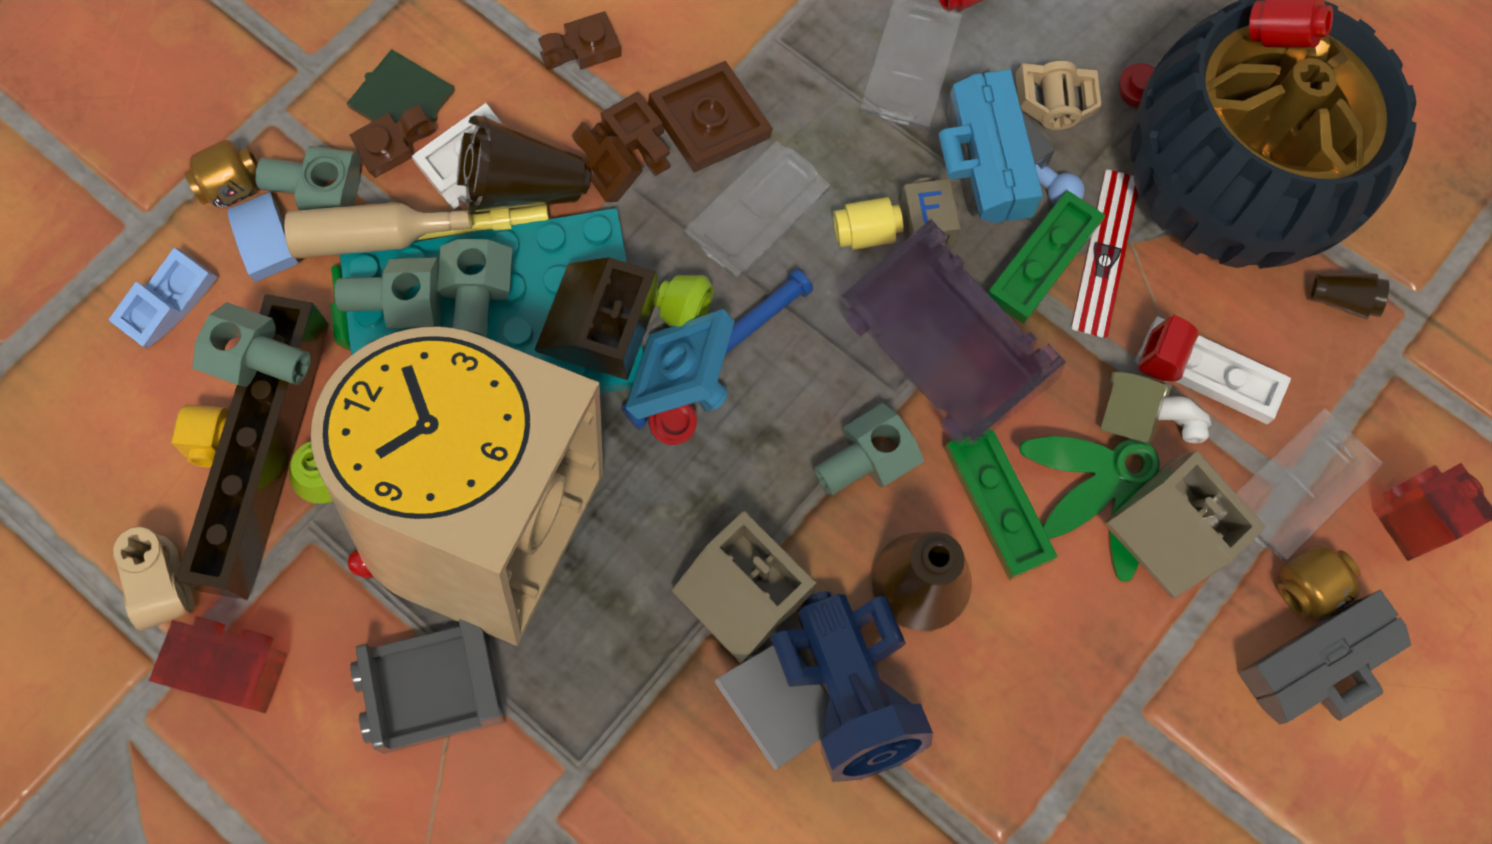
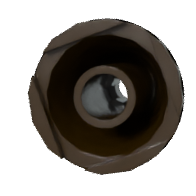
(516, 170)
(923, 580)

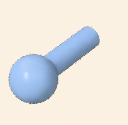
(1059, 183)

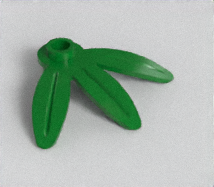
(1088, 498)

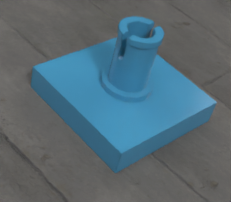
(682, 366)

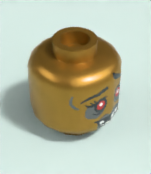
(222, 174)
(1319, 582)

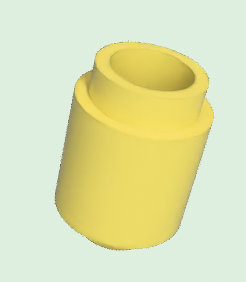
(867, 223)

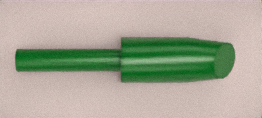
(339, 319)

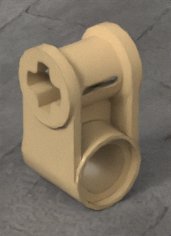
(151, 586)

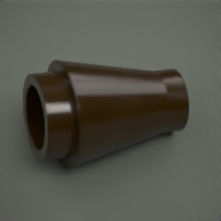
(1352, 293)

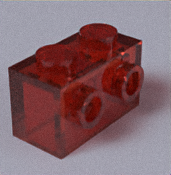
(1434, 510)
(219, 665)

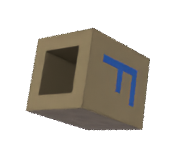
(929, 200)

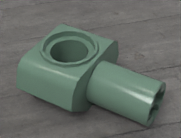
(308, 178)
(474, 291)
(388, 293)
(252, 353)
(864, 459)

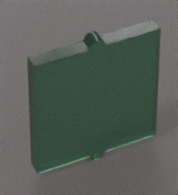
(398, 86)

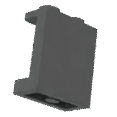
(427, 688)

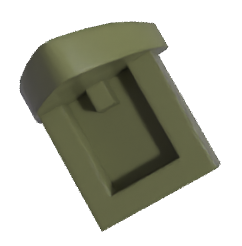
(1134, 405)

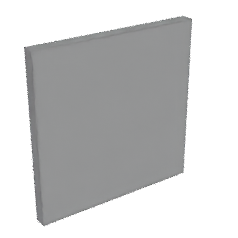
(776, 715)

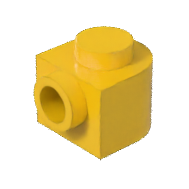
(199, 432)

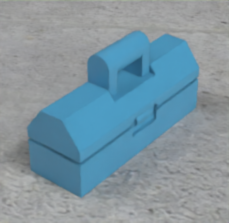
(999, 147)

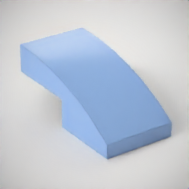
(261, 237)
(159, 306)

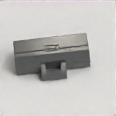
(1311, 663)

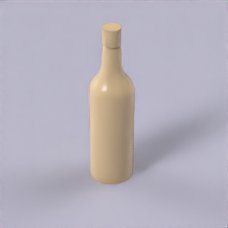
(364, 228)

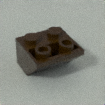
(600, 315)

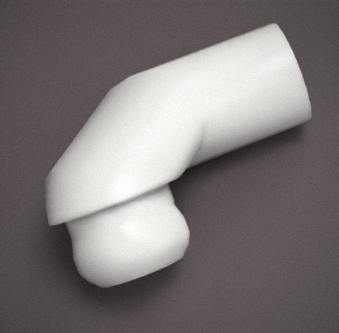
(1188, 416)

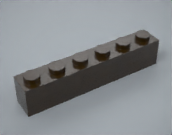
(251, 462)

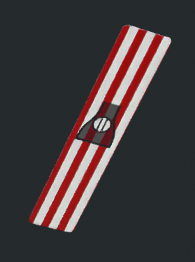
(1105, 255)

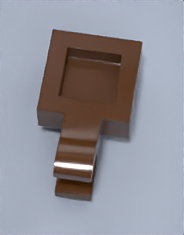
(586, 40)
(638, 129)
(386, 142)
(609, 161)

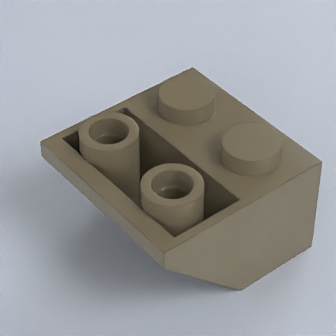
(1184, 524)
(743, 587)

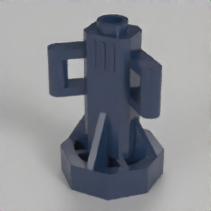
(866, 720)

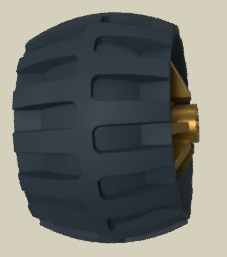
(1270, 146)

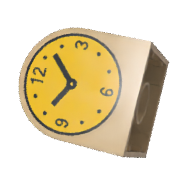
(459, 469)

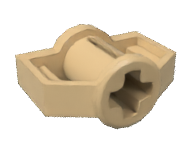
(1058, 91)

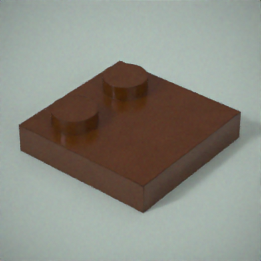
(710, 116)

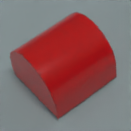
(1168, 349)

